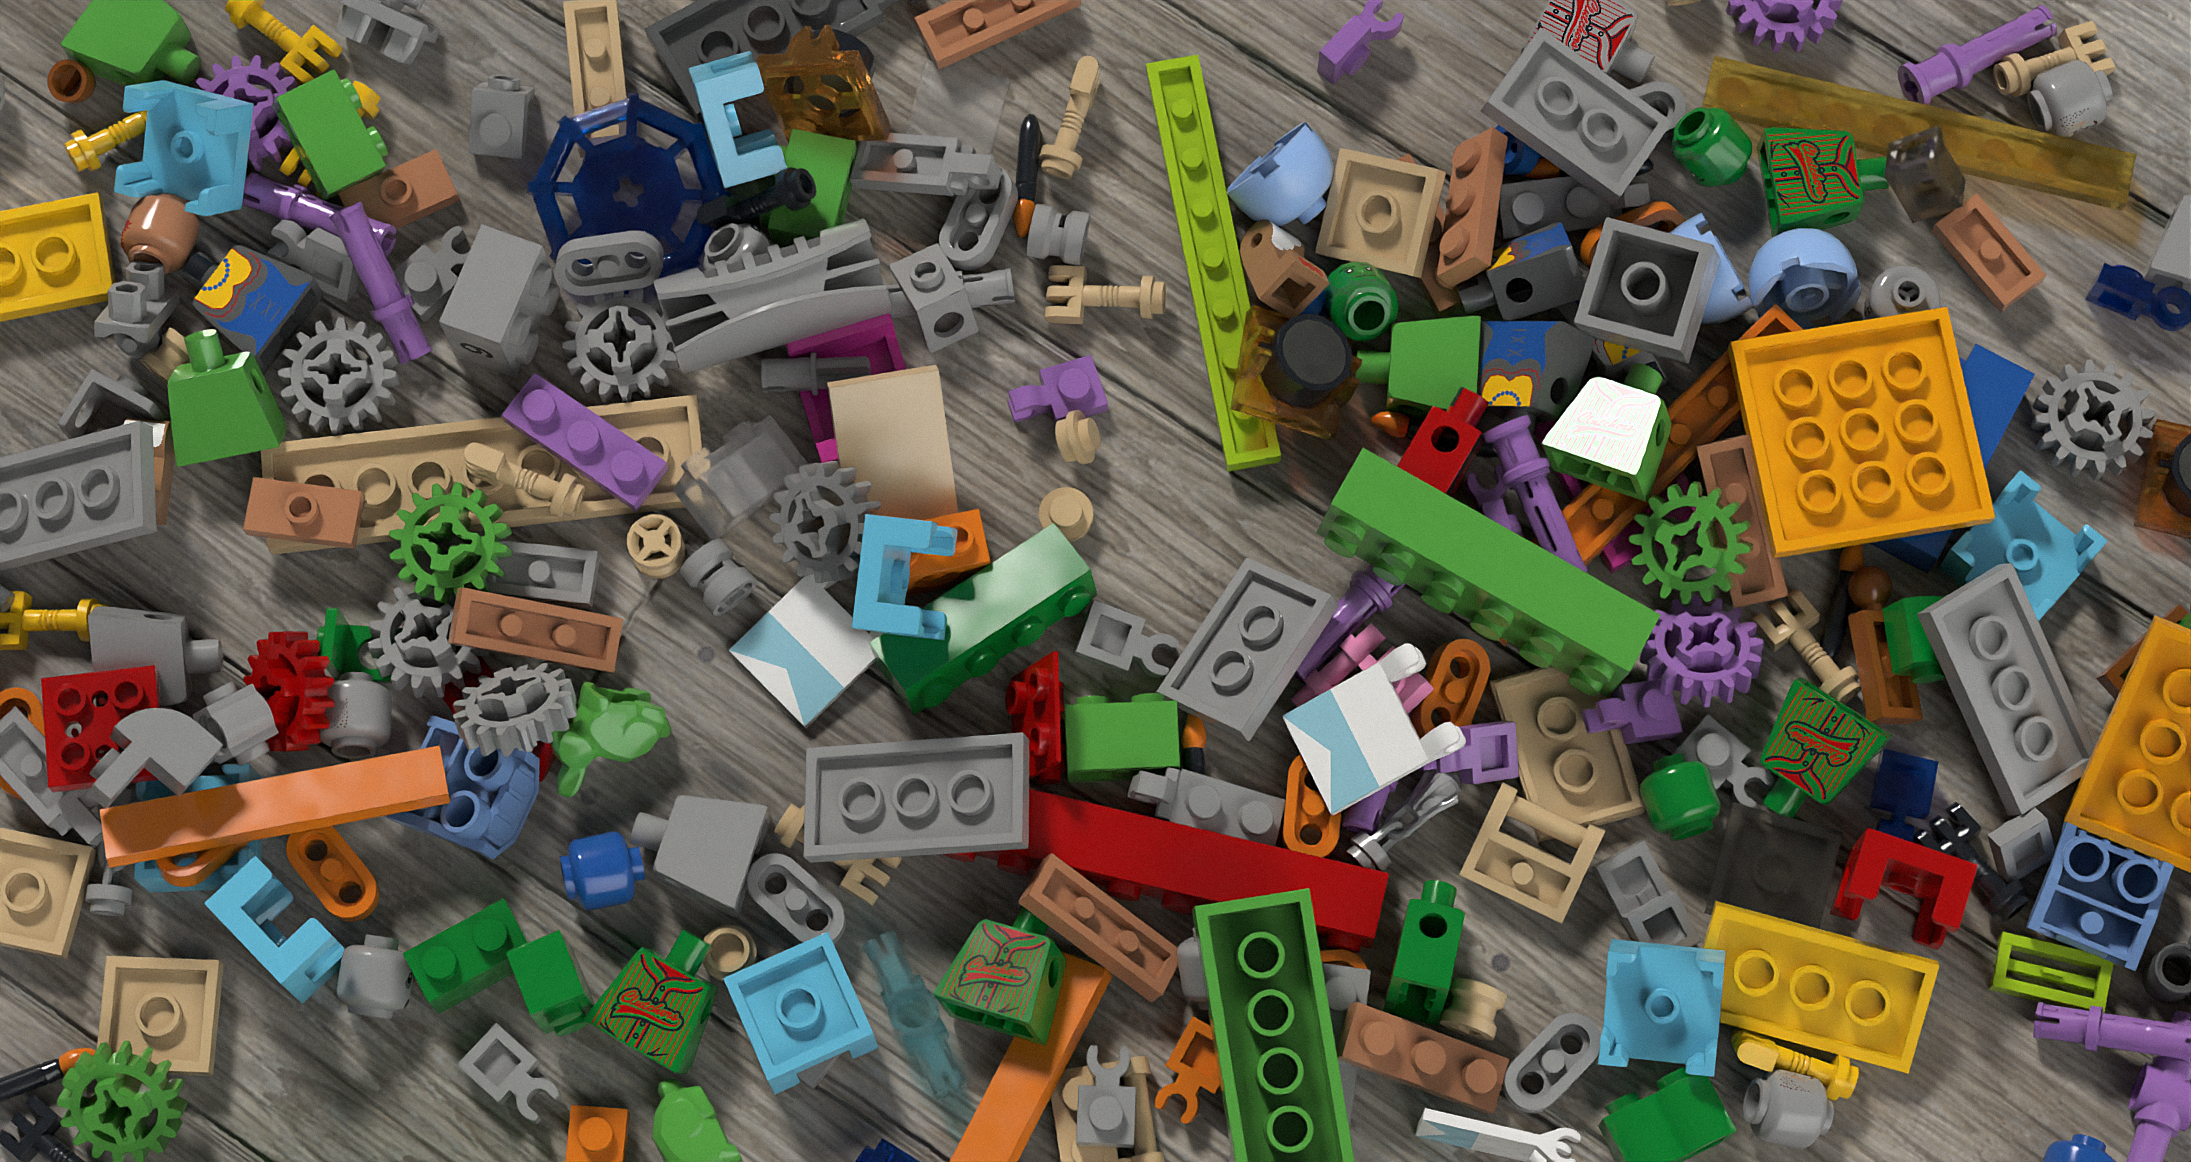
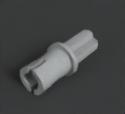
(810, 372)

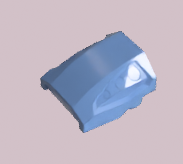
(486, 794)
(2101, 910)

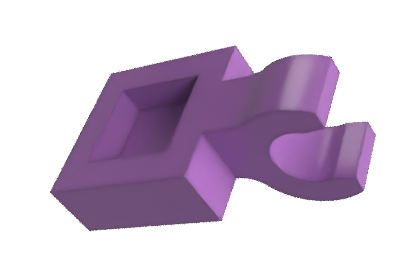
(1350, 46)
(1062, 390)
(1491, 502)
(1636, 710)
(1487, 755)

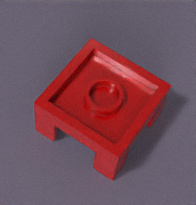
(1910, 870)

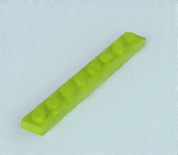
(1208, 250)

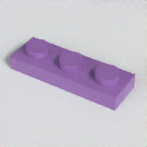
(585, 442)

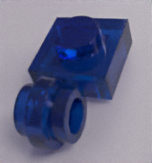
(2129, 294)
(1905, 789)

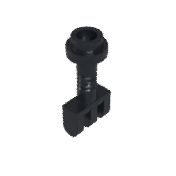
(792, 188)
(2005, 899)
(38, 1136)

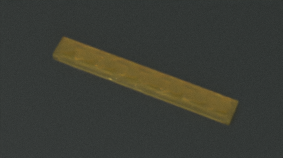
(1976, 144)

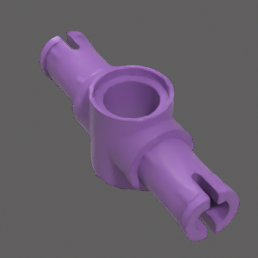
(2160, 1103)

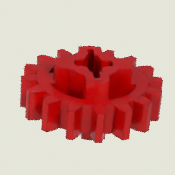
(293, 686)

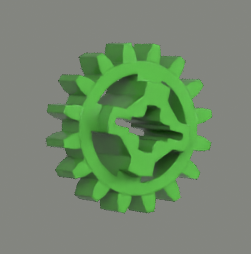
(451, 520)
(1714, 553)
(122, 1102)

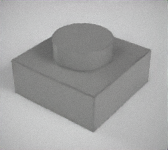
(2021, 845)

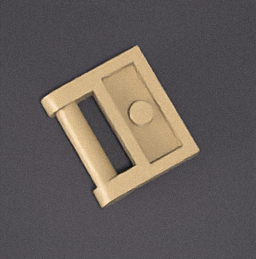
(1523, 870)
(1065, 1108)

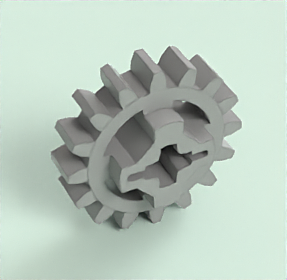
(600, 346)
(322, 361)
(2094, 396)
(823, 520)
(413, 656)
(515, 709)

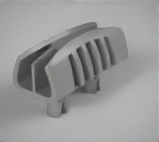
(773, 297)

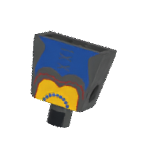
(1545, 270)
(252, 301)
(1531, 368)

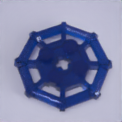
(634, 160)

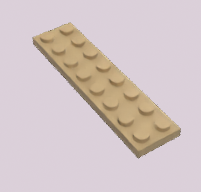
(409, 460)

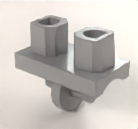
(405, 32)
(138, 309)

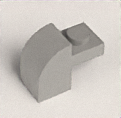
(163, 743)

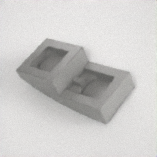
(1644, 899)

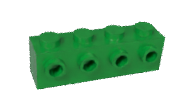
(988, 618)

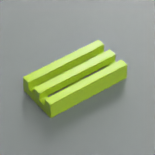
(2004, 964)

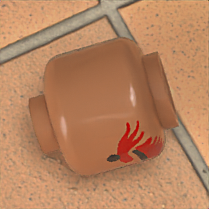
(160, 232)

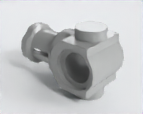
(238, 721)

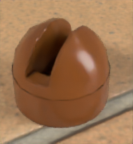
(64, 78)

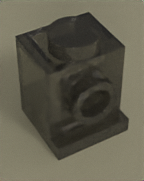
(1924, 175)

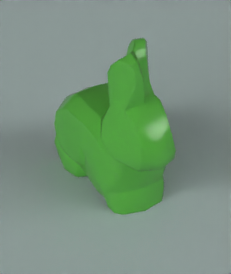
(607, 726)
(688, 1126)

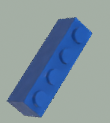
(1994, 394)

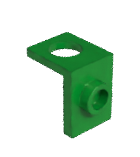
(342, 646)

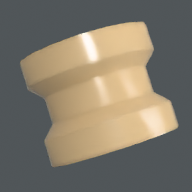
(167, 357)
(648, 537)
(1473, 1009)

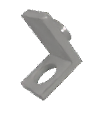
(934, 291)
(98, 388)

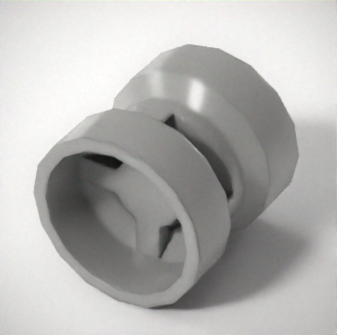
(1058, 234)
(717, 577)

